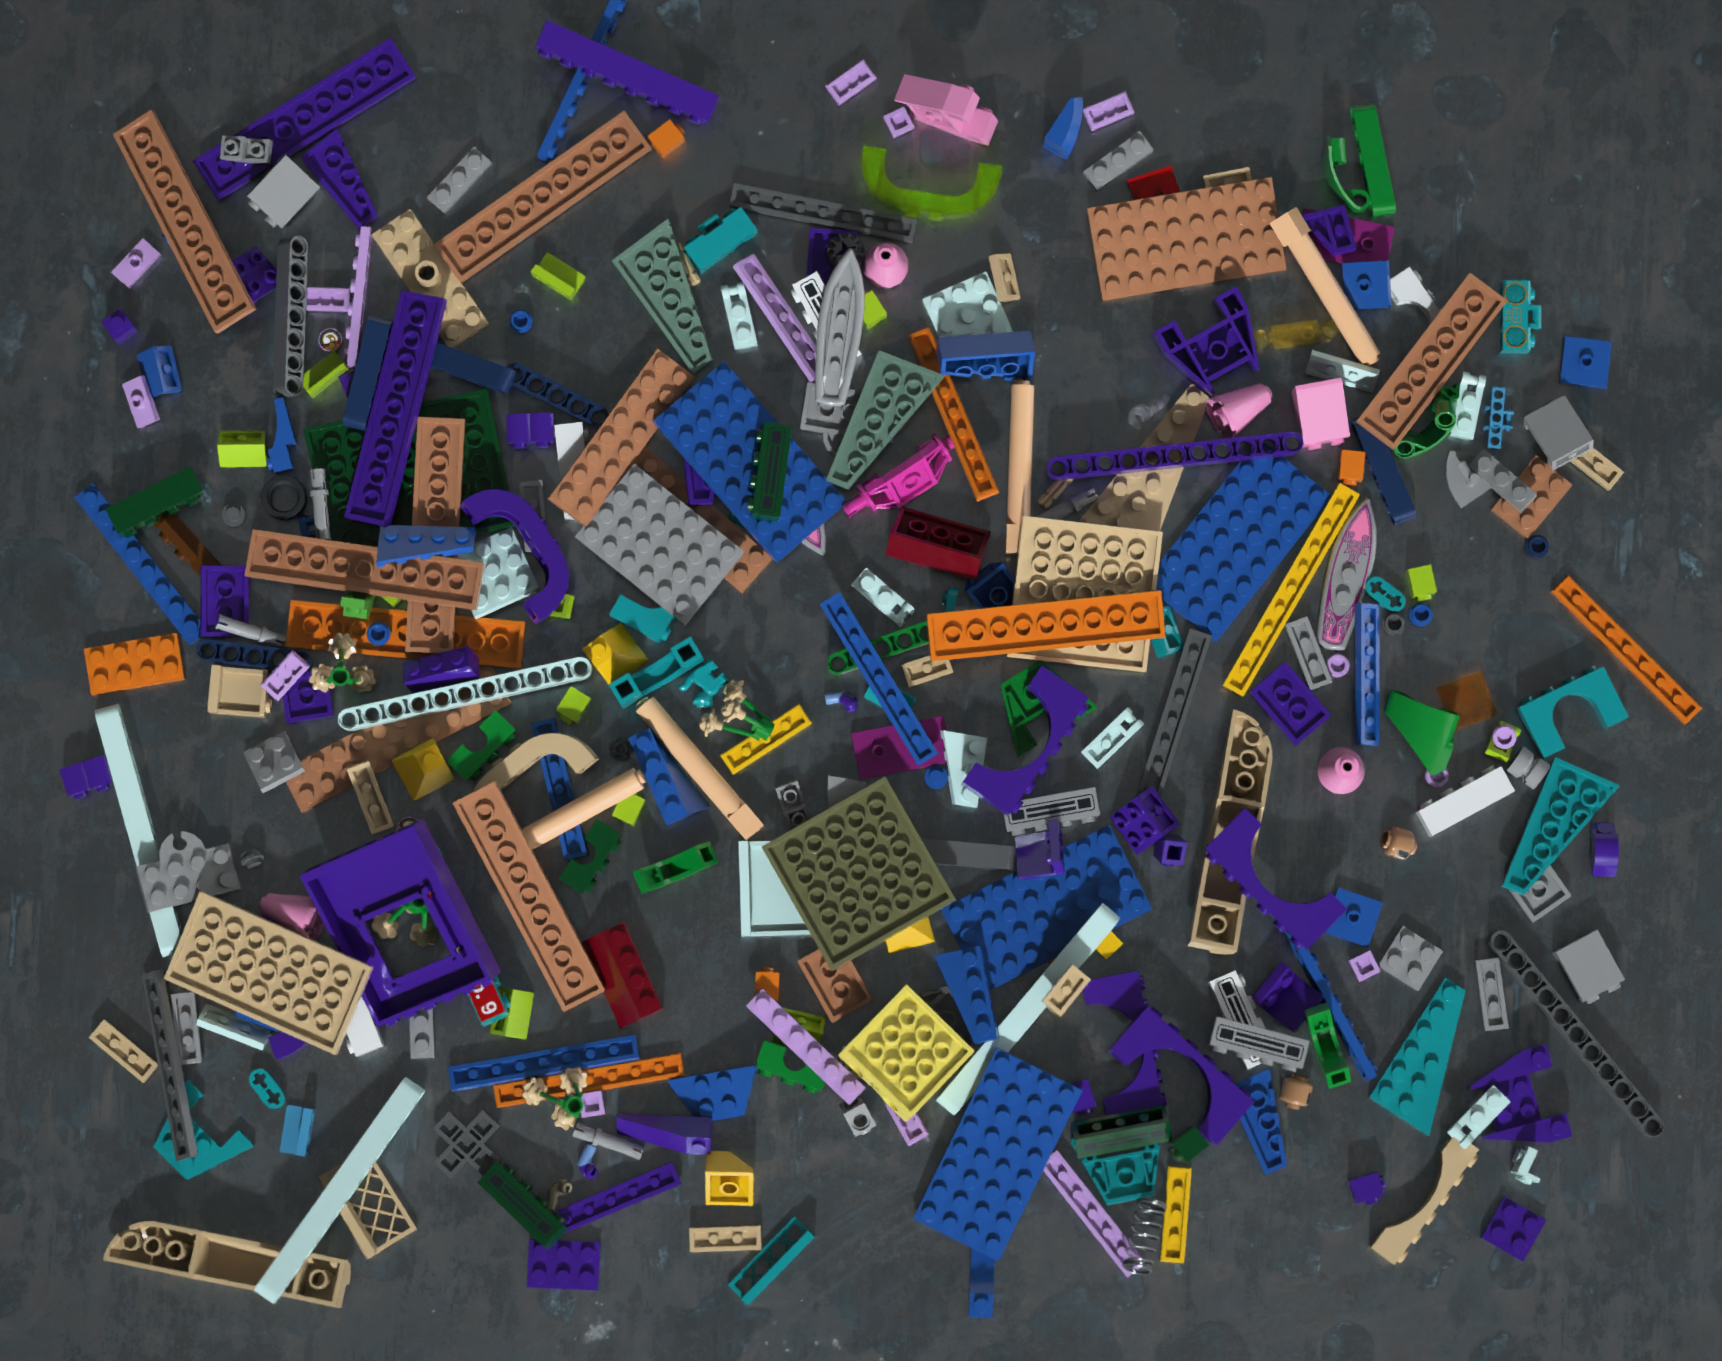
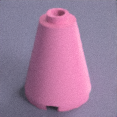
(884, 272)
(1237, 408)
(1334, 776)
(293, 912)

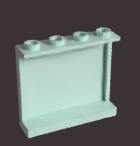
(763, 899)

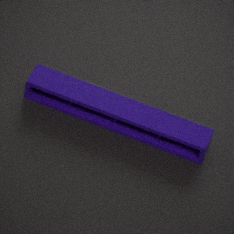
(625, 72)

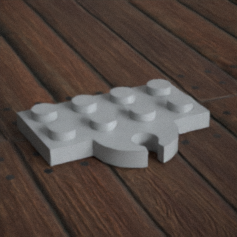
(828, 420)
(184, 873)

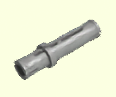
(319, 496)
(1072, 504)
(260, 635)
(608, 1141)

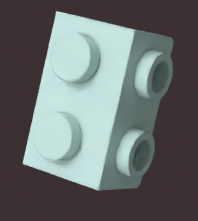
(1522, 1161)

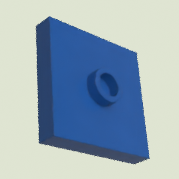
(1367, 284)
(1585, 362)
(1358, 920)

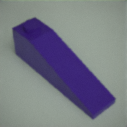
(677, 1133)

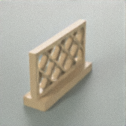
(353, 1220)

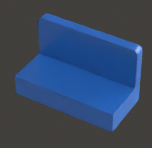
(160, 370)

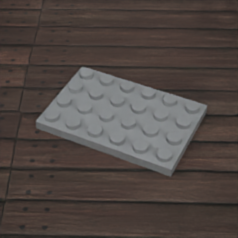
(660, 544)

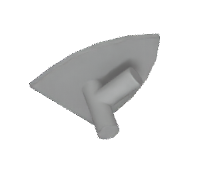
(1461, 480)

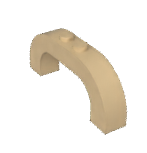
(523, 756)

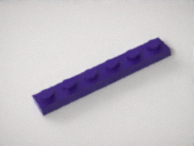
(620, 1196)

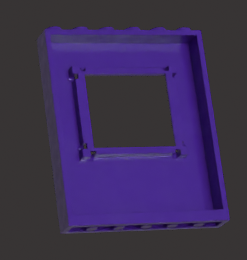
(380, 879)

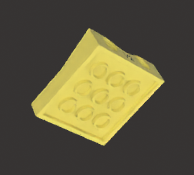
(906, 1053)

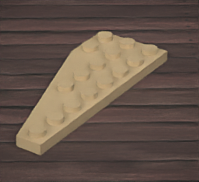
(1144, 497)

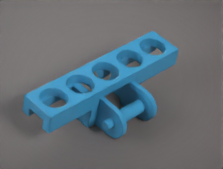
(1499, 410)

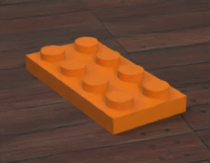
(134, 664)

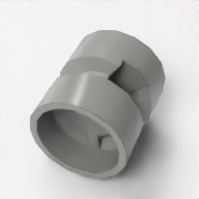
(1528, 767)

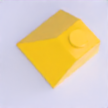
(615, 654)
(423, 769)
(911, 937)
(728, 1180)

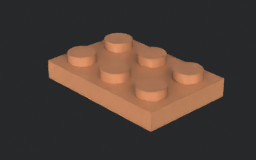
(1549, 489)
(837, 990)

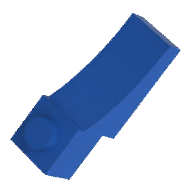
(279, 455)
(981, 1285)

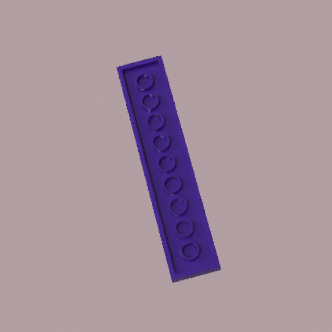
(311, 115)
(395, 408)

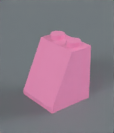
(1321, 413)

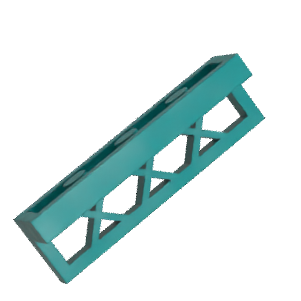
(772, 1271)

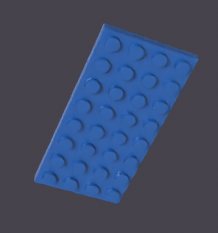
(716, 435)
(1238, 541)
(1035, 918)
(997, 1154)

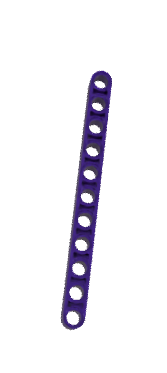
(1185, 451)

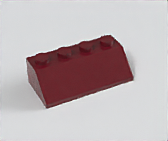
(938, 543)
(623, 975)

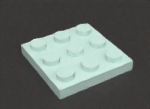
(967, 309)
(505, 573)

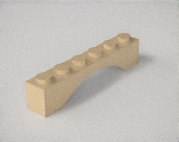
(1394, 1239)

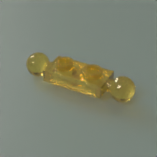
(1295, 333)

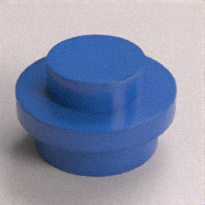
(520, 321)
(1420, 614)
(378, 633)
(936, 777)

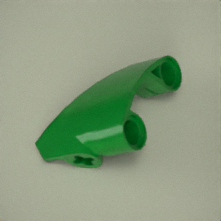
(1333, 157)
(1445, 418)
(1424, 728)

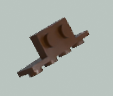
(185, 543)

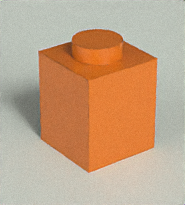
(667, 138)
(1351, 467)
(768, 981)

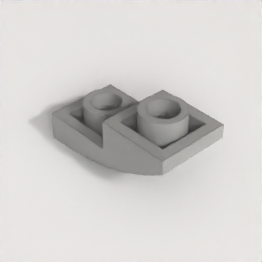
(246, 150)
(792, 803)

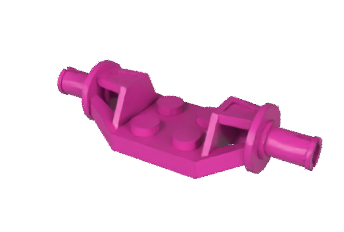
(905, 480)

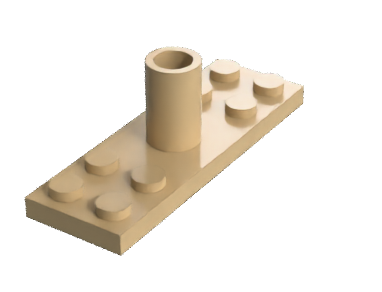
(412, 257)

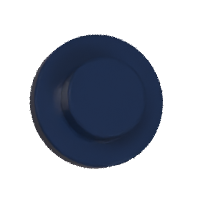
(1537, 546)

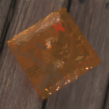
(1469, 699)

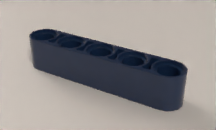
(472, 368)
(367, 372)
(549, 388)
(1385, 475)
(243, 653)

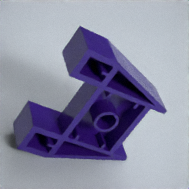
(1216, 348)
(1521, 1117)

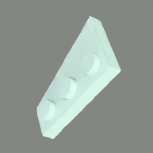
(961, 755)

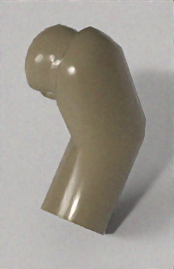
(556, 1191)

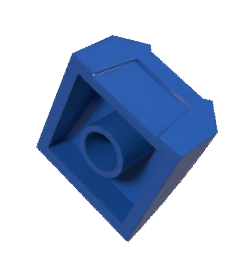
(1065, 129)
(992, 587)

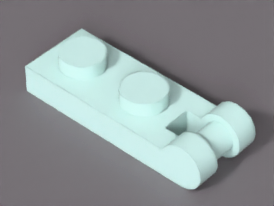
(739, 317)
(1468, 406)
(882, 597)
(1111, 738)
(1479, 1116)

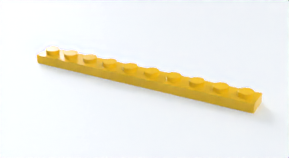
(1291, 590)

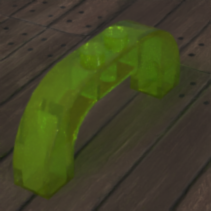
(923, 203)

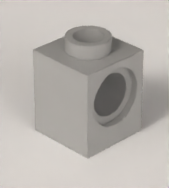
(850, 1111)

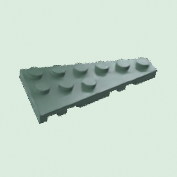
(661, 283)
(886, 403)

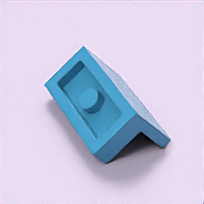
(297, 1130)

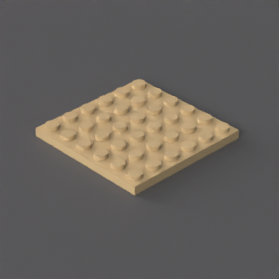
(1085, 561)

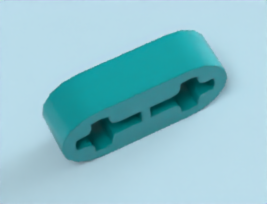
(1389, 590)
(272, 1085)

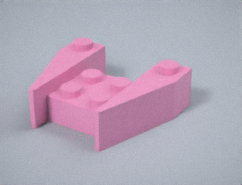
(947, 108)

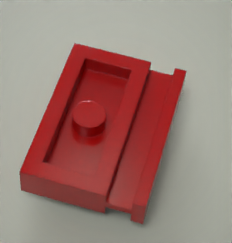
(1153, 184)

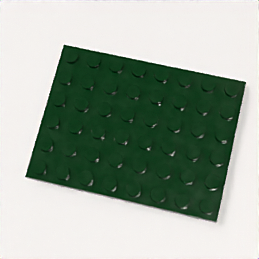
(339, 448)

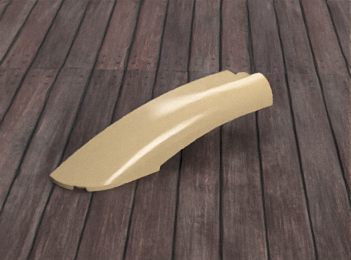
(1239, 785)
(225, 1260)

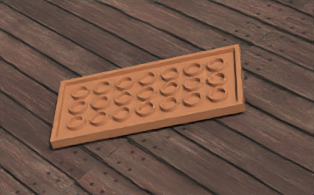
(1185, 239)

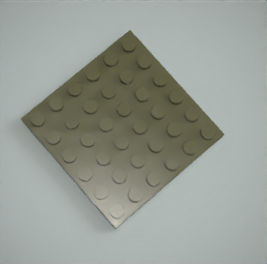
(858, 873)

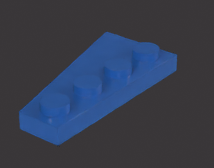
(404, 542)
(969, 986)
(1262, 1122)

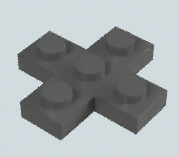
(466, 1143)

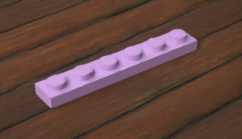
(359, 288)
(778, 313)
(805, 1047)
(1089, 1211)

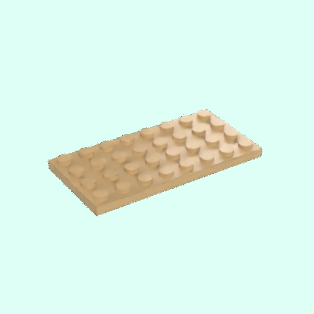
(268, 972)

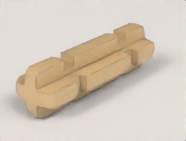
(693, 277)
(1053, 492)

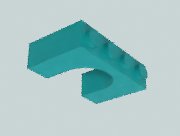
(649, 622)
(677, 662)
(1538, 713)

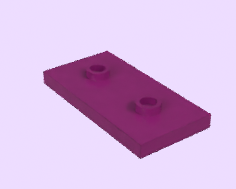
(1371, 240)
(884, 752)

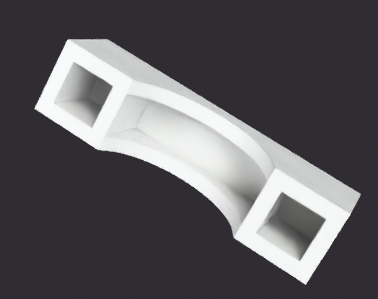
(1407, 289)

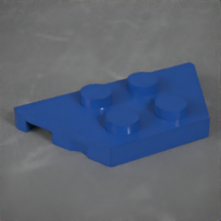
(716, 1093)

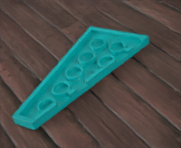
(1560, 812)
(1417, 1070)

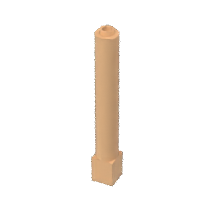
(1293, 231)
(1019, 461)
(699, 767)
(584, 807)

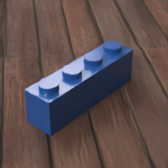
(988, 355)
(669, 785)

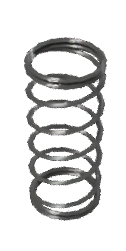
(1129, 1261)

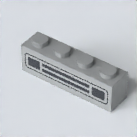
(1063, 806)
(1259, 1043)

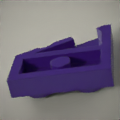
(1332, 229)

